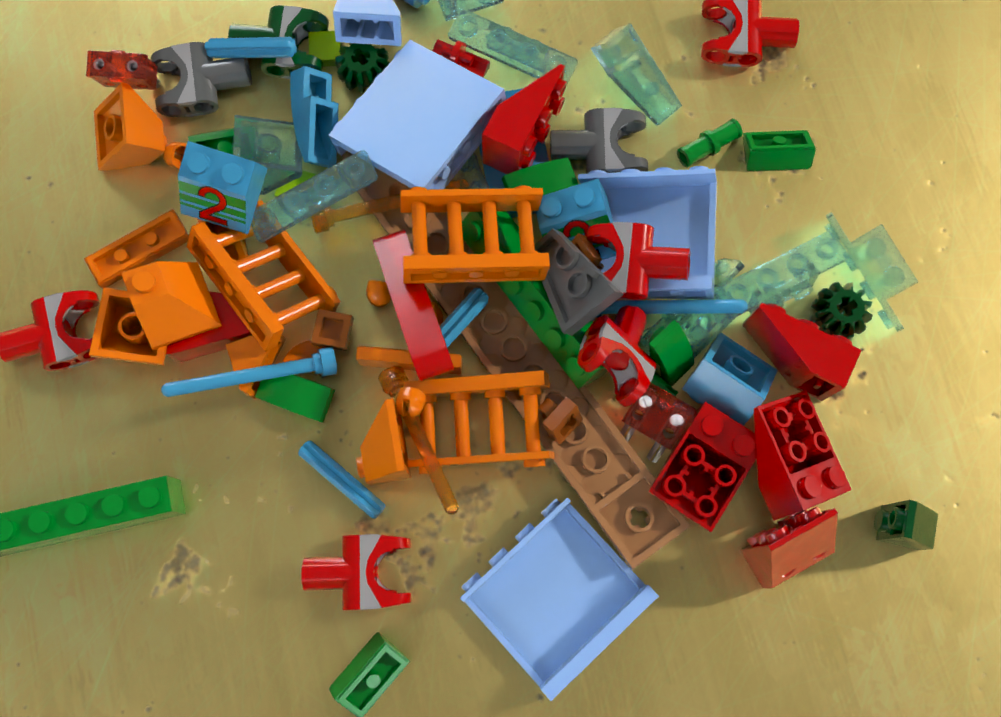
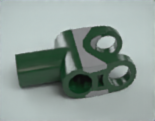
(286, 22)

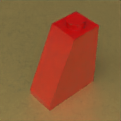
(212, 340)

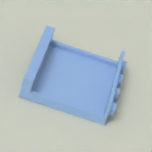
(419, 118)
(683, 215)
(557, 597)

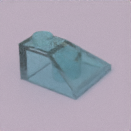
(272, 146)

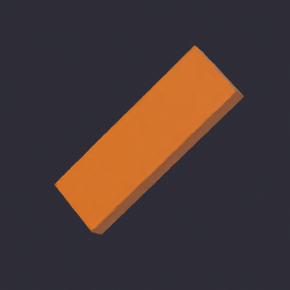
(137, 248)
(391, 357)

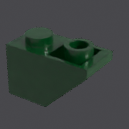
(906, 525)

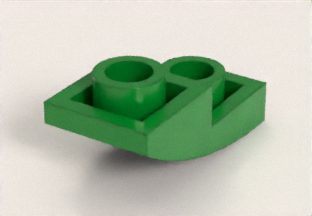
(548, 175)
(671, 352)
(297, 395)

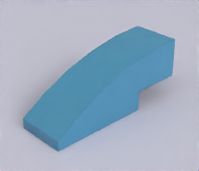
(313, 115)

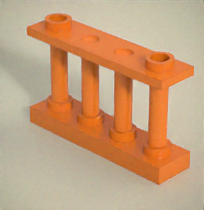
(464, 267)
(247, 298)
(494, 389)

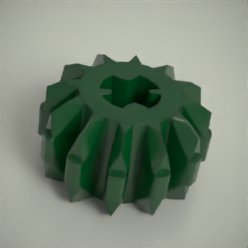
(360, 64)
(845, 299)

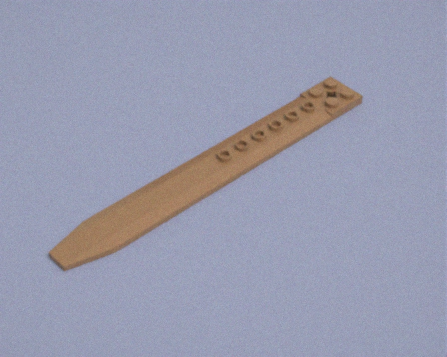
(595, 454)

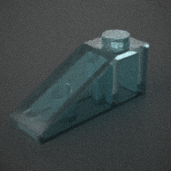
(636, 73)

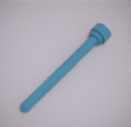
(717, 306)
(321, 363)

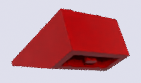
(523, 122)
(803, 352)
(795, 457)
(706, 466)
(792, 547)

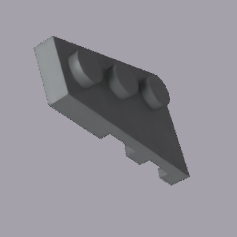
(574, 283)

